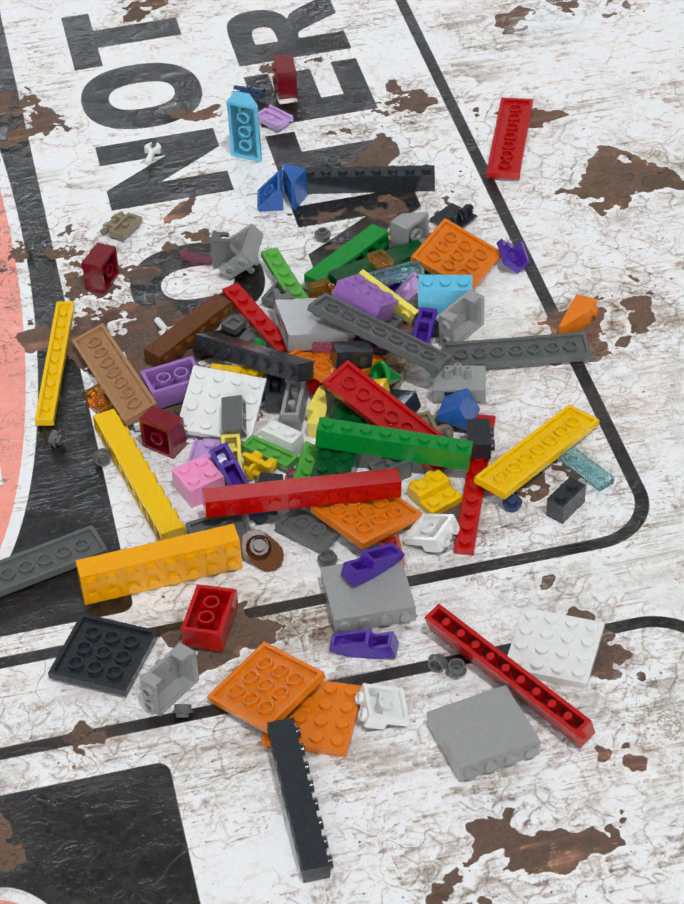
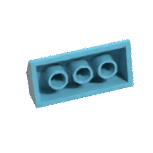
(244, 126)

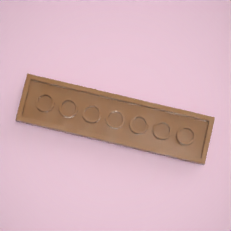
(114, 373)

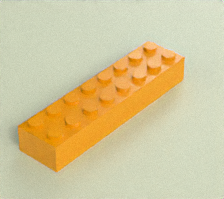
(159, 564)

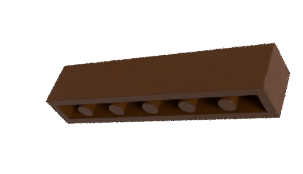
(182, 335)

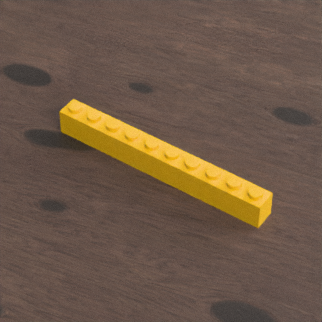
(138, 476)

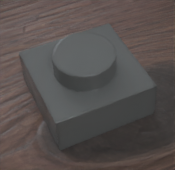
(233, 324)

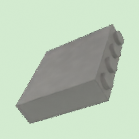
(302, 328)
(368, 605)
(483, 733)

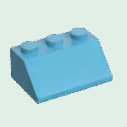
(442, 290)

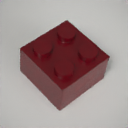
(284, 76)
(100, 268)
(162, 432)

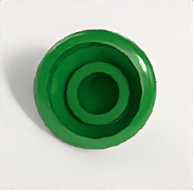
(382, 370)

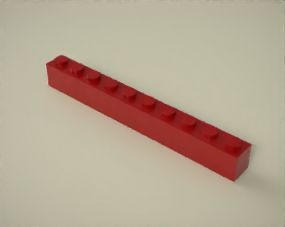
(301, 492)
(509, 673)

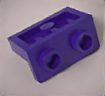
(513, 256)

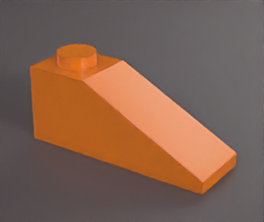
(579, 314)

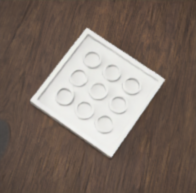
(203, 400)
(556, 646)

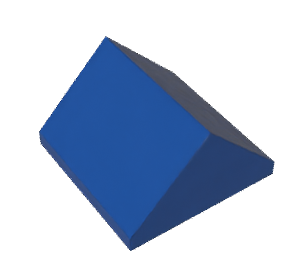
(294, 184)
(271, 194)
(458, 408)

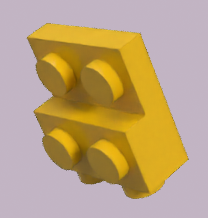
(434, 493)

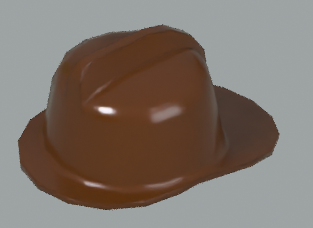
(262, 550)

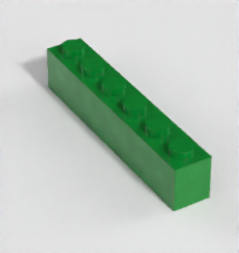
(357, 248)

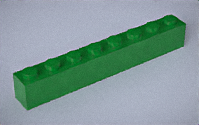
(393, 443)

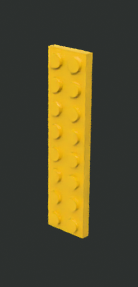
(536, 451)

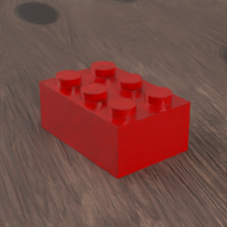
(209, 617)

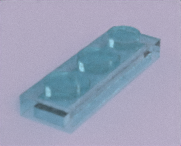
(397, 273)
(587, 469)

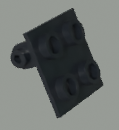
(455, 214)

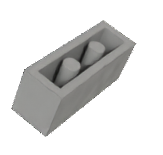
(294, 404)

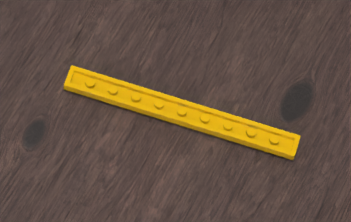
(54, 364)

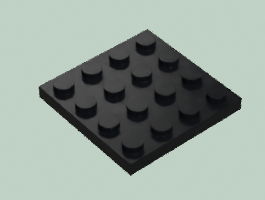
(103, 654)

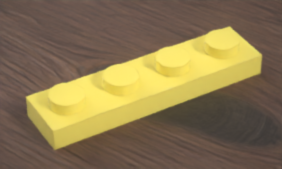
(403, 308)

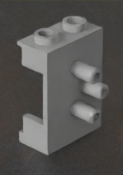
(244, 248)
(461, 318)
(458, 378)
(169, 679)

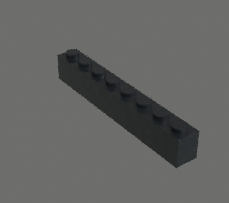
(370, 179)
(254, 356)
(298, 800)

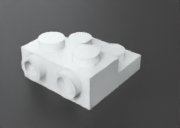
(432, 532)
(382, 706)

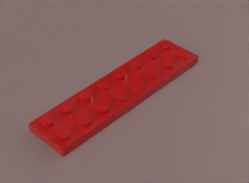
(510, 138)
(375, 403)

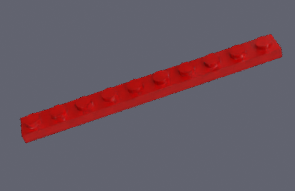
(260, 323)
(471, 504)

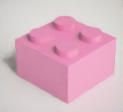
(194, 476)

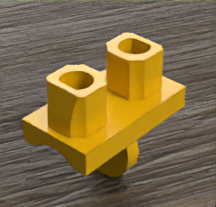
(255, 464)

